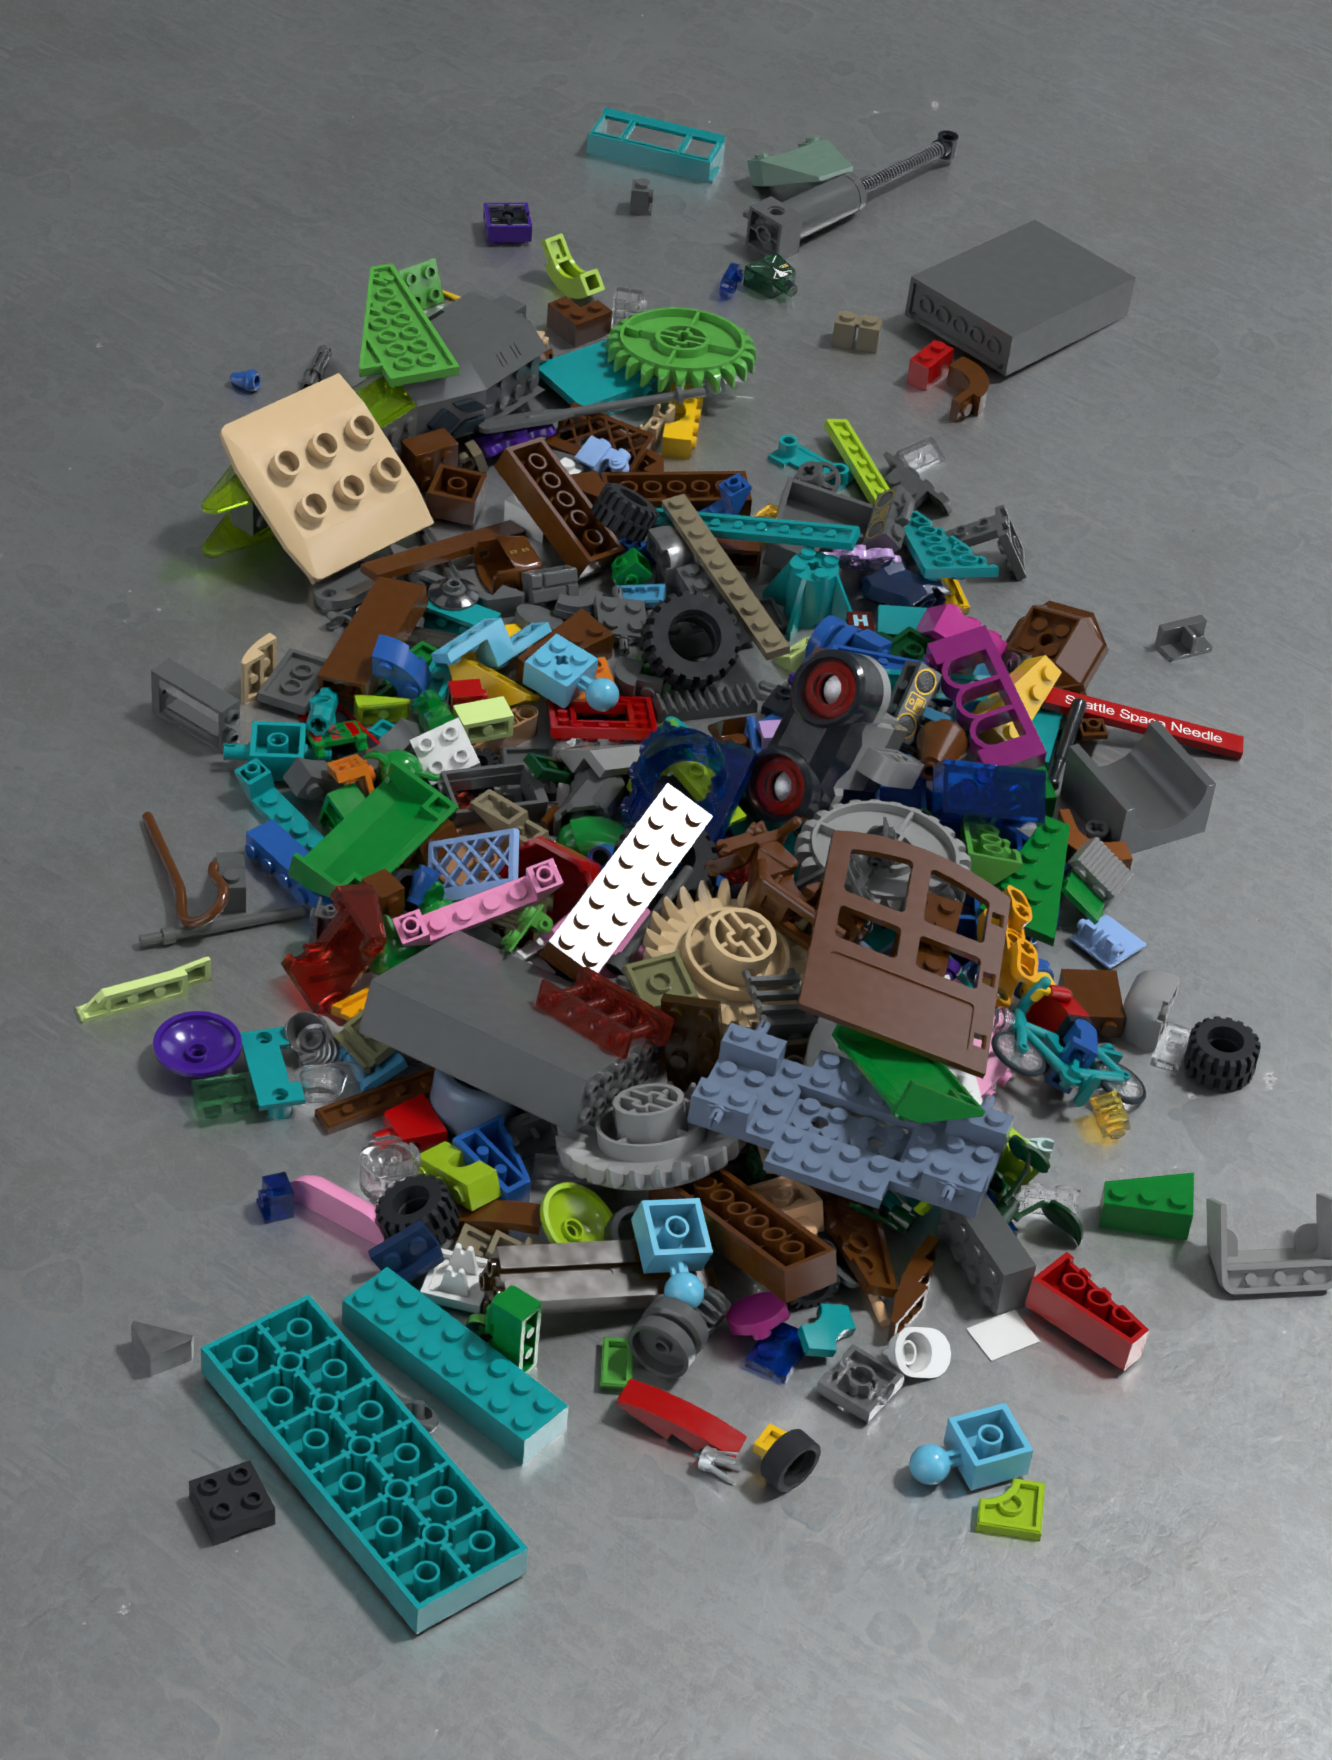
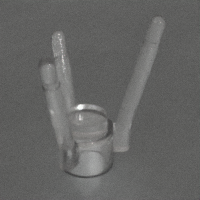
(718, 396)

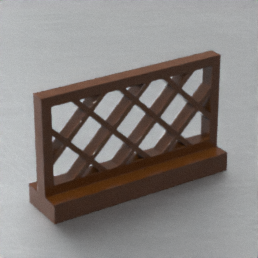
(568, 446)

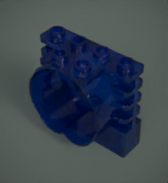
(673, 745)

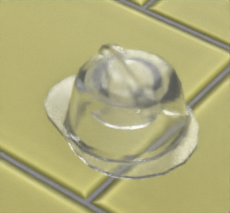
(326, 1081)

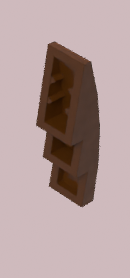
(503, 1216)
(913, 1286)

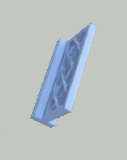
(509, 857)

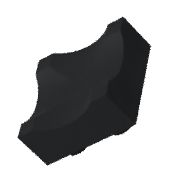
(232, 1502)

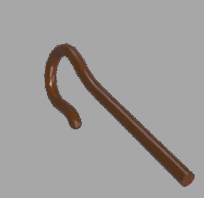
(178, 884)

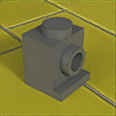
(641, 197)

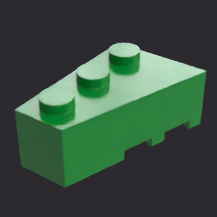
(339, 804)

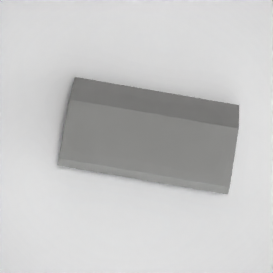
(603, 759)

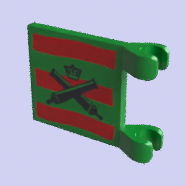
(338, 734)

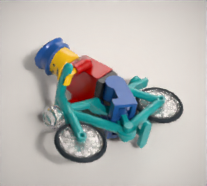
(1064, 1038)

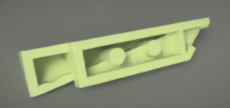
(145, 991)

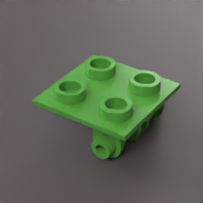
(424, 282)
(531, 919)

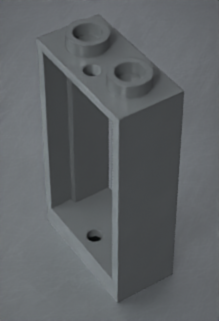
(173, 677)
(493, 776)

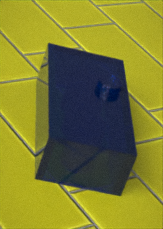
(989, 794)

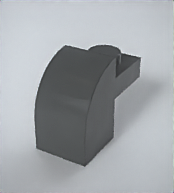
(632, 681)

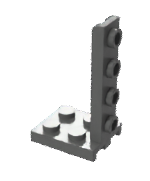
(987, 529)

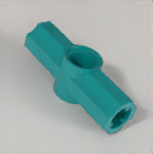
(322, 711)

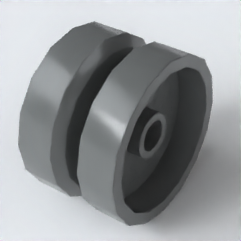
(668, 1337)

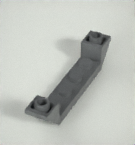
(503, 601)

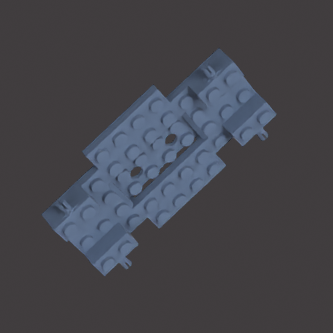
(765, 1103)

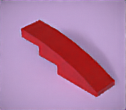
(672, 1415)

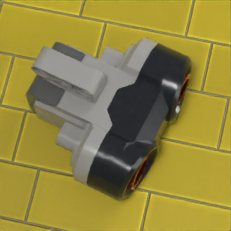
(831, 740)

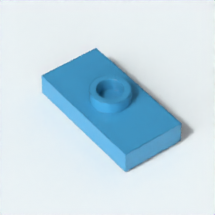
(649, 593)

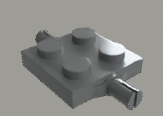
(621, 617)

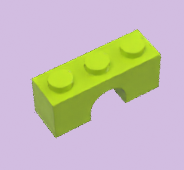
(468, 1185)

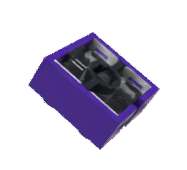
(507, 222)

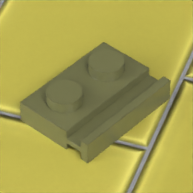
(361, 1047)

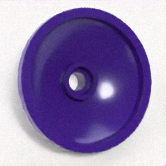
(197, 1044)

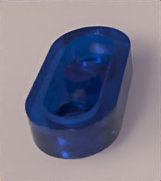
(730, 279)

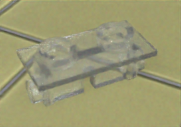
(1036, 1192)

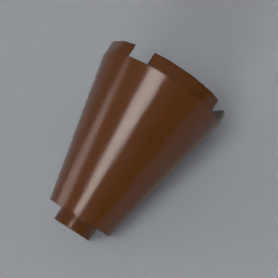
(938, 742)

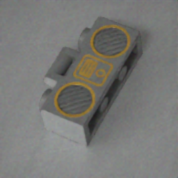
(889, 518)
(912, 695)

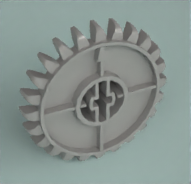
(910, 827)
(645, 1142)

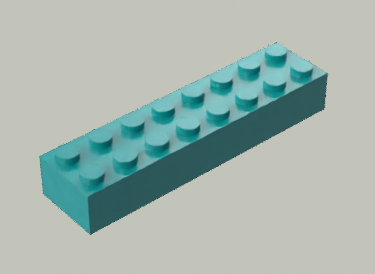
(455, 1365)

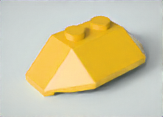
(492, 681)

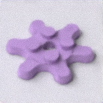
(863, 559)

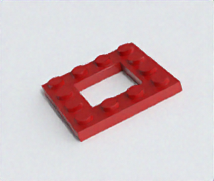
(637, 727)

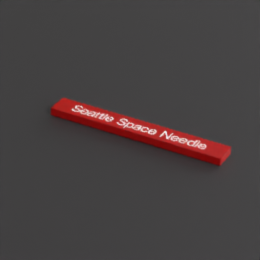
(1138, 721)

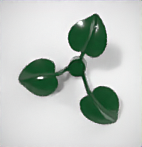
(1008, 1205)

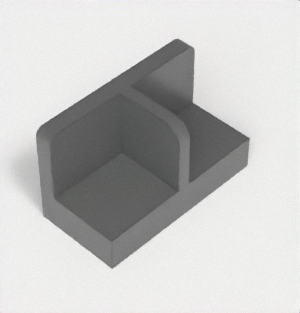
(1183, 638)

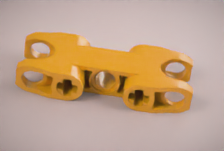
(1019, 955)

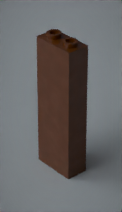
(388, 610)

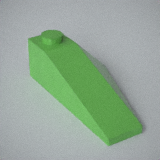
(988, 852)

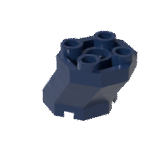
(900, 587)

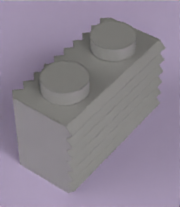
(1100, 868)

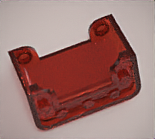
(342, 952)

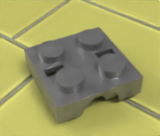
(858, 1378)

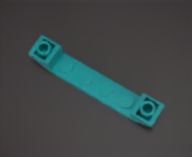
(271, 804)

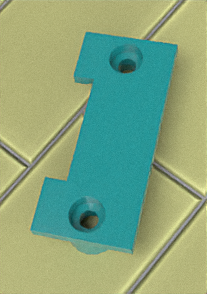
(794, 454)
(269, 1073)

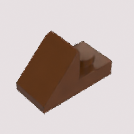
(730, 730)

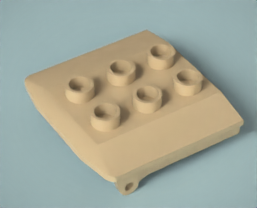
(325, 477)

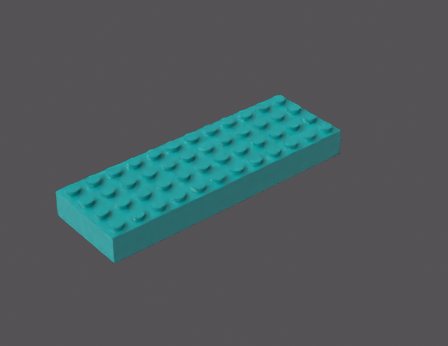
(364, 1463)

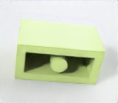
(485, 719)

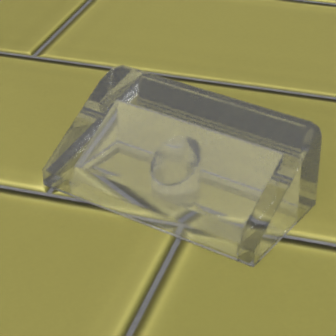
(921, 454)

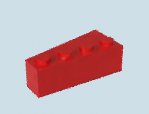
(1087, 1312)

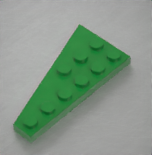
(1041, 878)

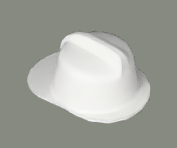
(919, 1352)

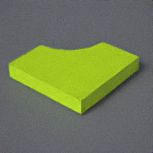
(1015, 1512)

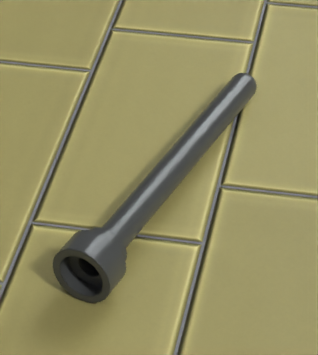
(616, 962)

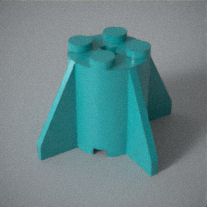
(809, 590)

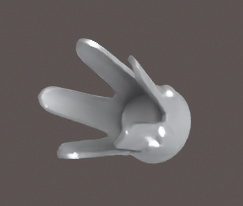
(711, 1458)

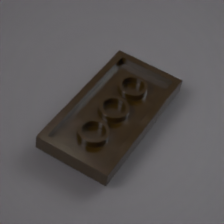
(693, 1038)

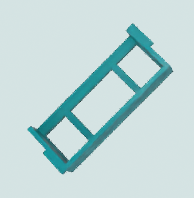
(652, 156)

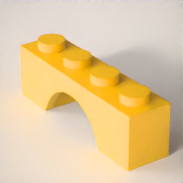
(682, 435)

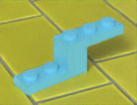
(491, 643)

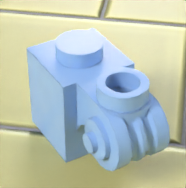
(599, 455)

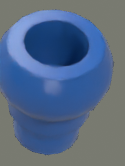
(249, 380)

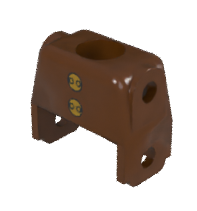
(504, 561)

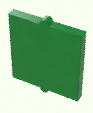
(1083, 897)

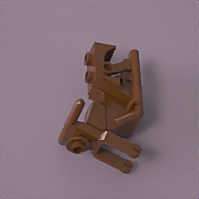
(772, 885)

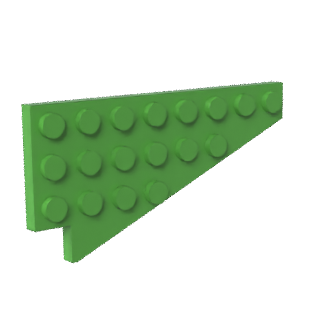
(399, 335)

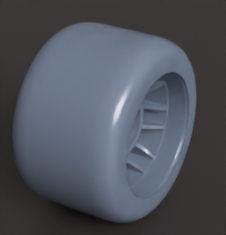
(463, 1105)

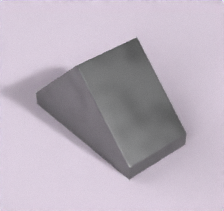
(160, 1347)

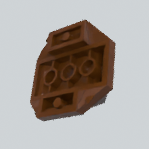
(1066, 637)

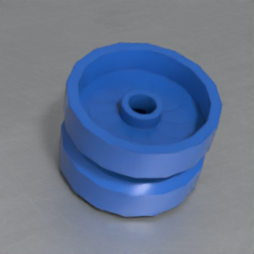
(831, 631)

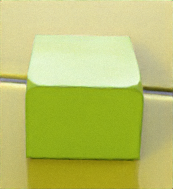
(370, 709)

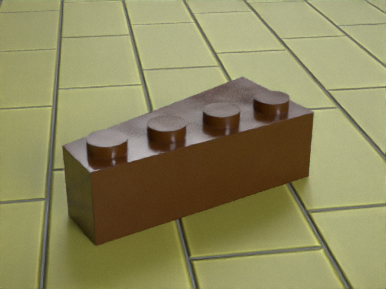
(580, 630)

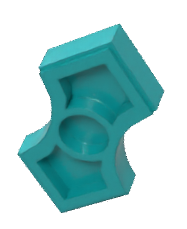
(831, 1324)

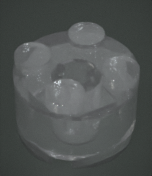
(385, 1163)

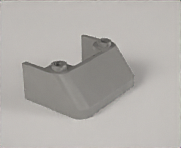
(1272, 1270)

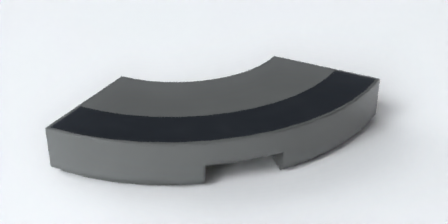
(569, 605)

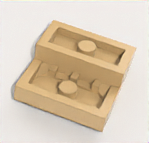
(257, 666)

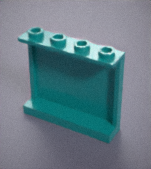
(589, 379)

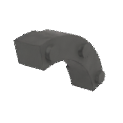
(312, 780)

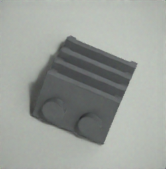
(785, 1020)

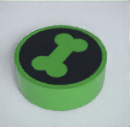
(476, 1324)

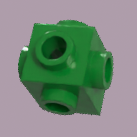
(631, 568)

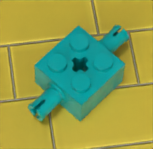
(275, 746)

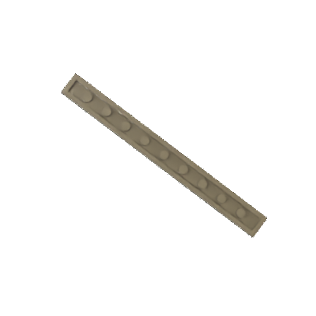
(726, 577)

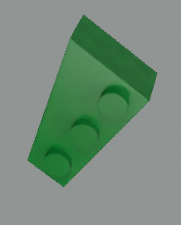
(1149, 1205)

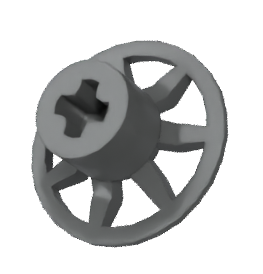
(812, 473)

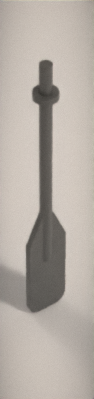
(549, 416)

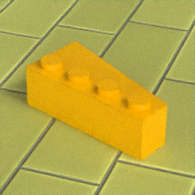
(1033, 683)

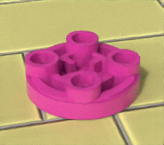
(757, 1315)

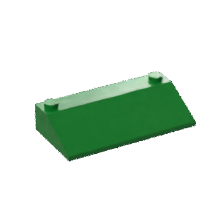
(375, 834)
(907, 1081)

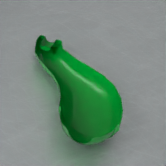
(588, 832)

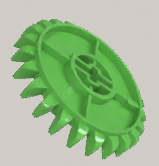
(681, 348)

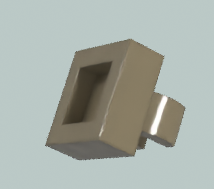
(474, 457)

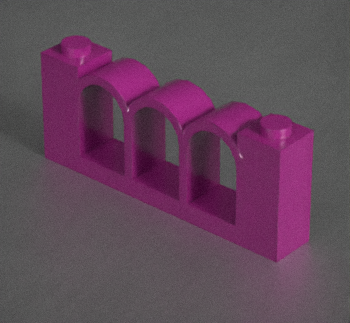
(968, 650)

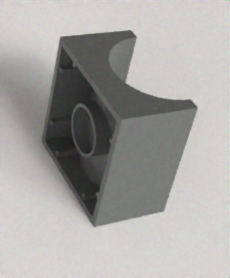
(1145, 796)

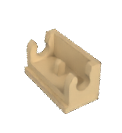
(657, 423)

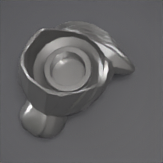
(311, 1039)

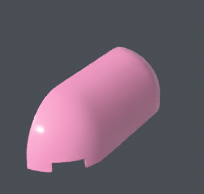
(338, 1206)

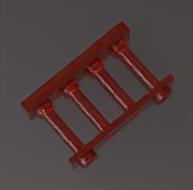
(615, 1002)

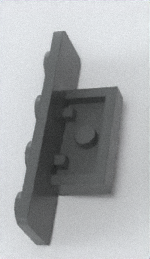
(913, 484)

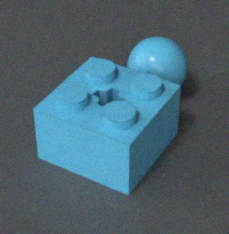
(564, 672)
(674, 1240)
(981, 1444)

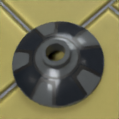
(453, 594)

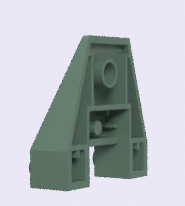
(810, 162)

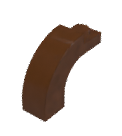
(972, 383)

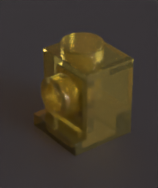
(1110, 1115)

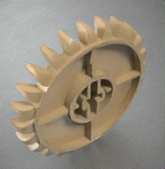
(720, 941)

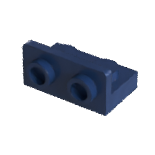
(408, 1252)

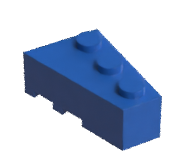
(495, 1147)

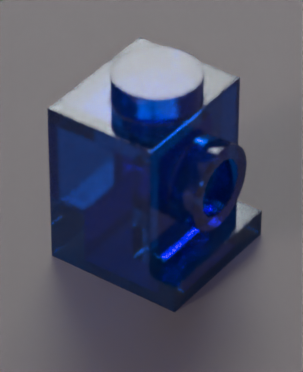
(276, 1198)

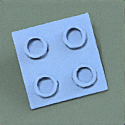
(1106, 940)

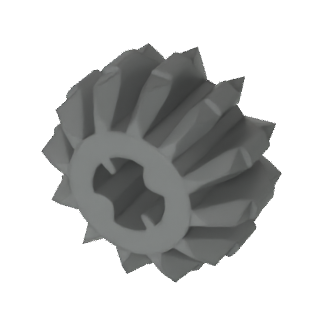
(713, 1308)

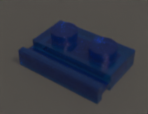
(776, 1354)

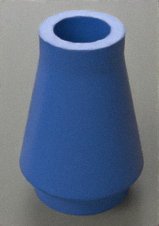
(422, 880)

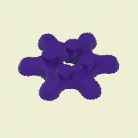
(497, 442)

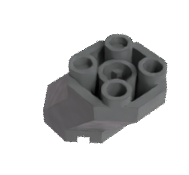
(590, 797)

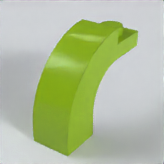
(565, 273)

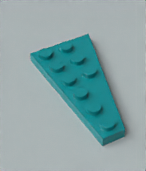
(943, 555)

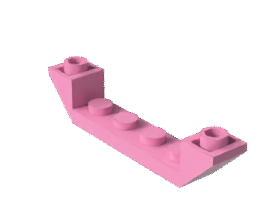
(481, 908)

